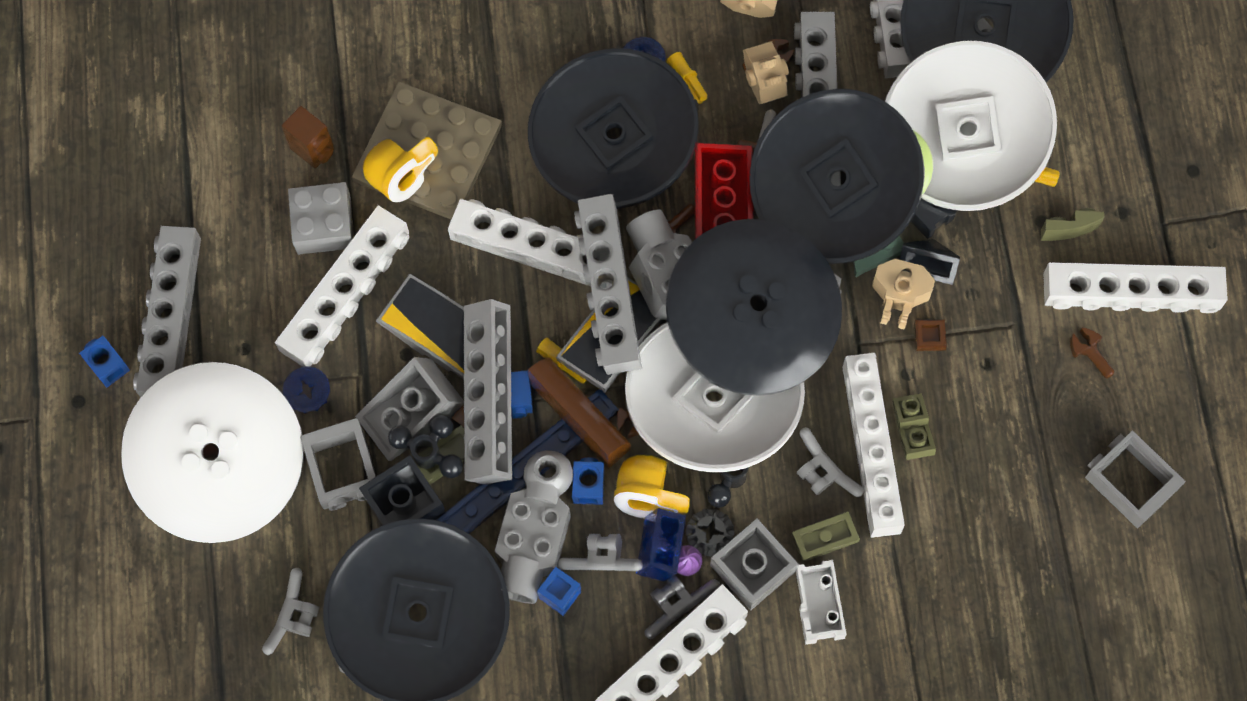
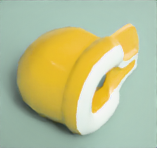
(396, 171)
(641, 488)

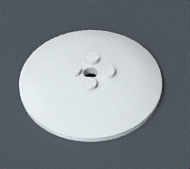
(1003, 101)
(685, 427)
(255, 463)

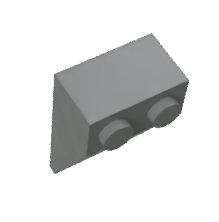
(411, 401)

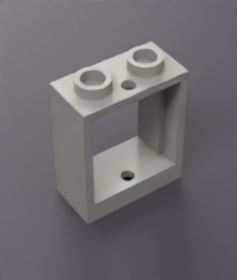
(328, 438)
(1151, 460)

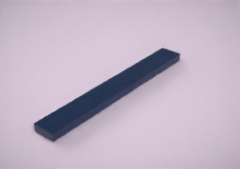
(489, 498)

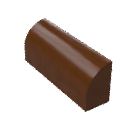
(578, 412)

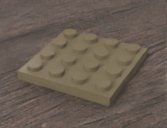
(461, 139)

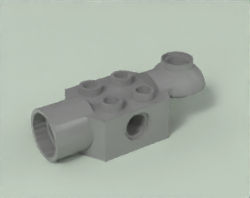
(656, 257)
(534, 527)

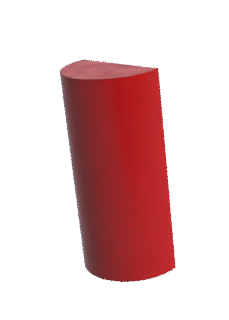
(721, 185)

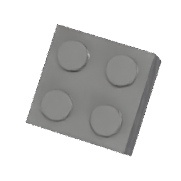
(321, 218)
(753, 564)

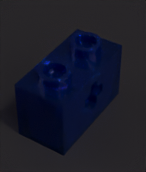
(661, 544)

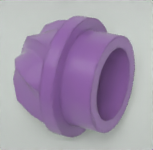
(689, 561)

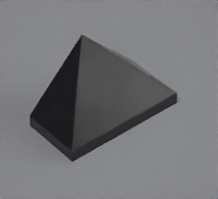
(935, 257)

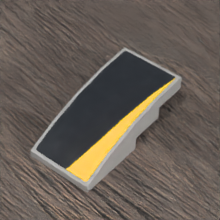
(427, 323)
(580, 351)

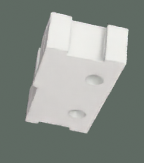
(820, 602)

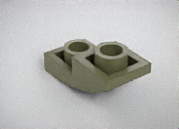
(1081, 223)
(913, 426)

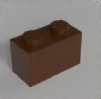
(308, 137)

